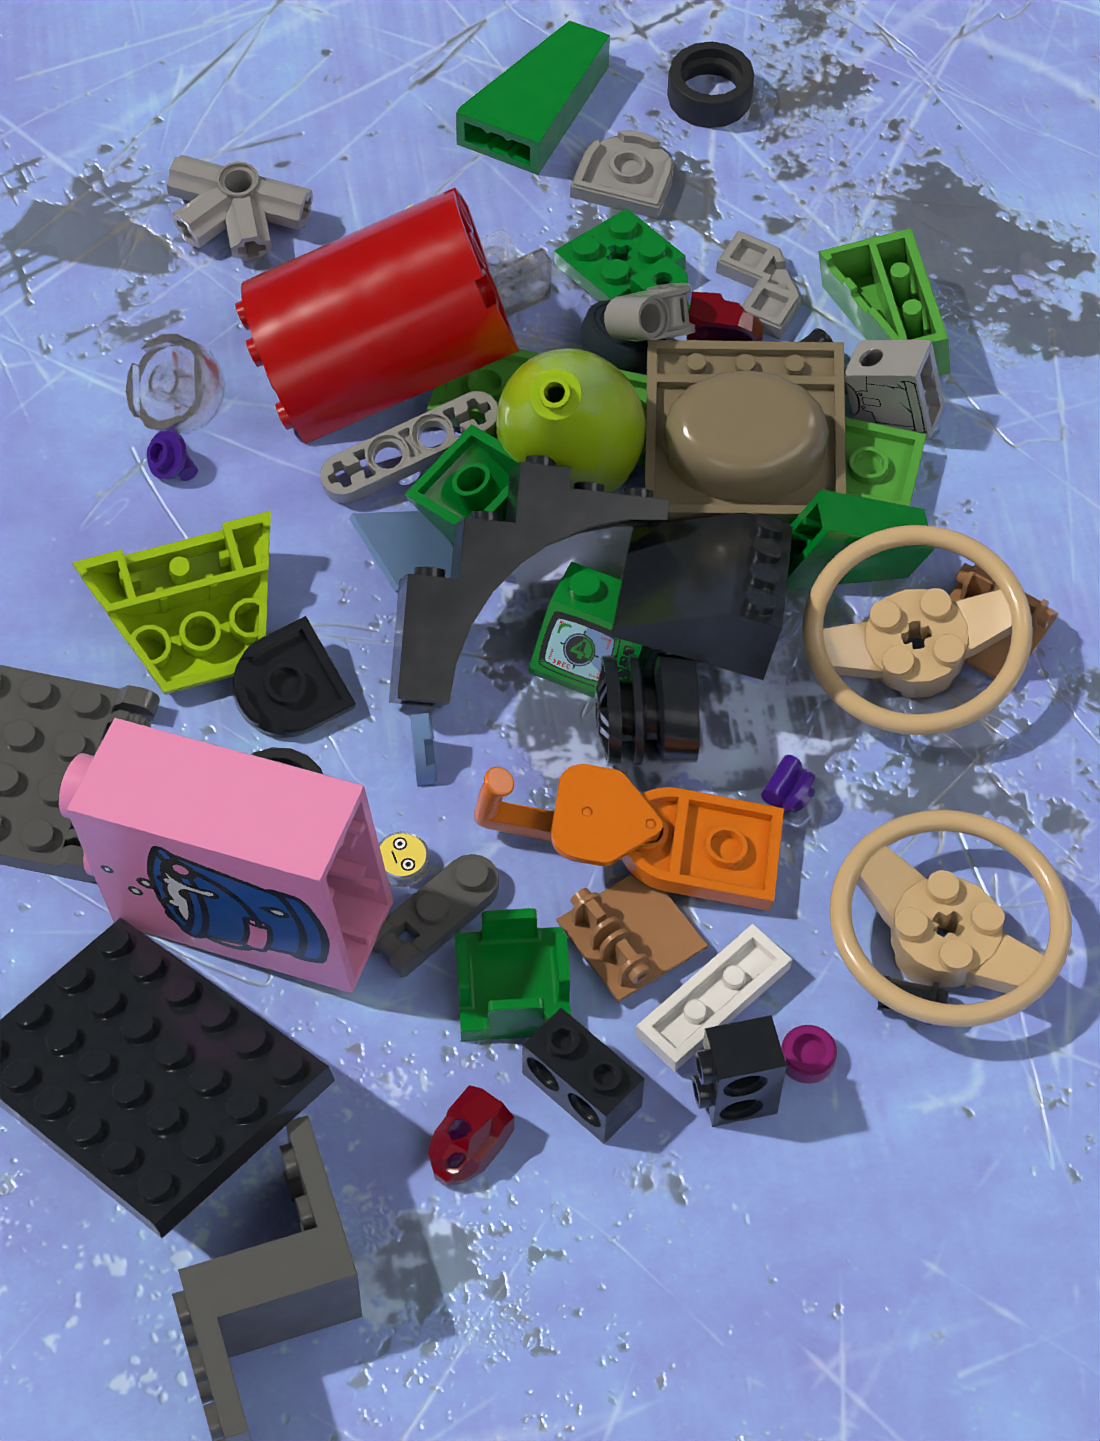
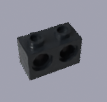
(739, 1071)
(582, 1075)

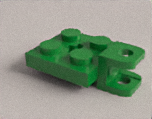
(593, 264)

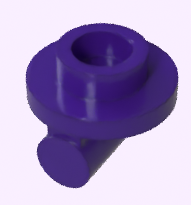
(169, 457)
(789, 785)

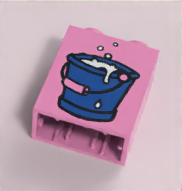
(230, 852)

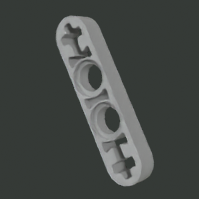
(406, 440)

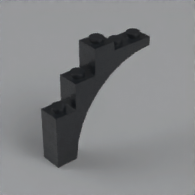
(439, 611)

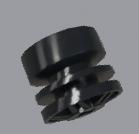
(648, 709)

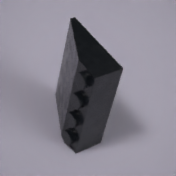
(707, 590)

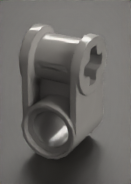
(650, 314)

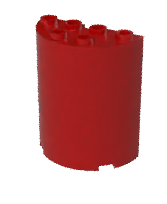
(376, 317)

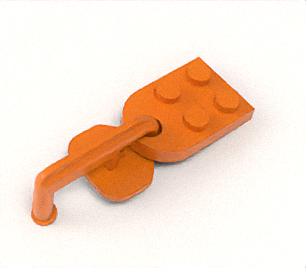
(706, 843)

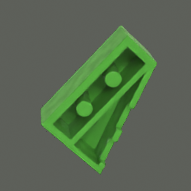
(886, 291)

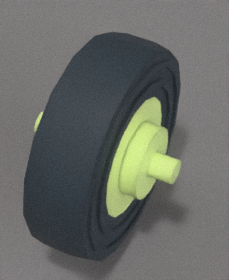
(624, 354)

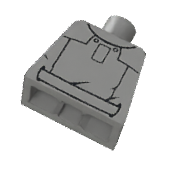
(895, 384)

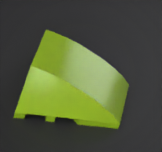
(188, 602)

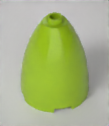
(576, 413)

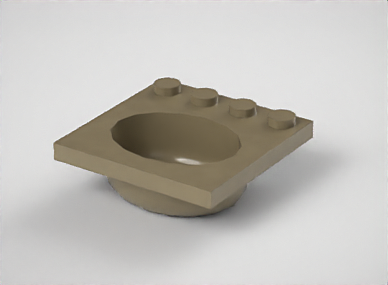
(744, 426)

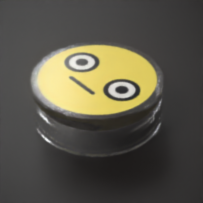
(404, 858)

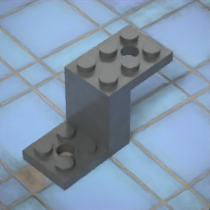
(268, 1289)

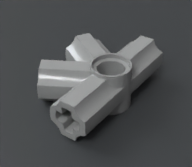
(219, 205)

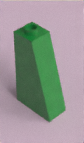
(536, 99)

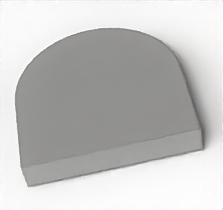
(625, 174)

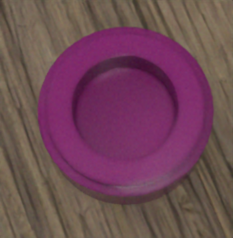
(809, 1053)

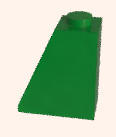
(839, 519)

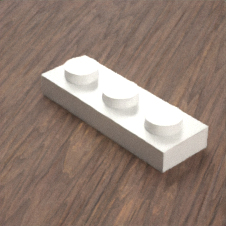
(713, 996)

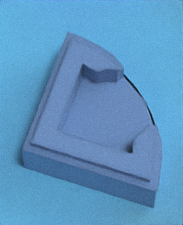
(423, 749)

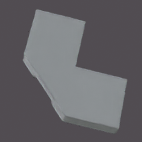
(763, 268)

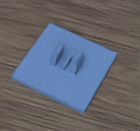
(403, 542)

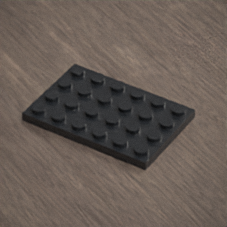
(149, 1075)

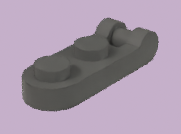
(438, 912)

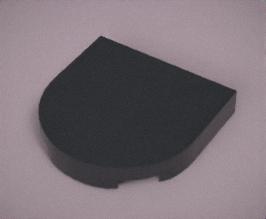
(289, 683)

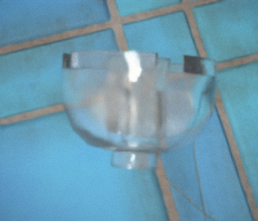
(175, 385)

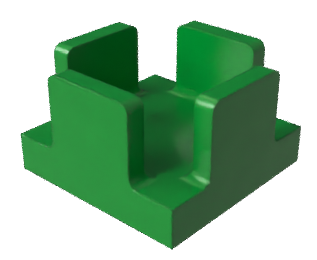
(510, 975)

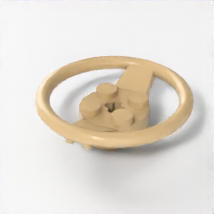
(948, 629)
(920, 906)

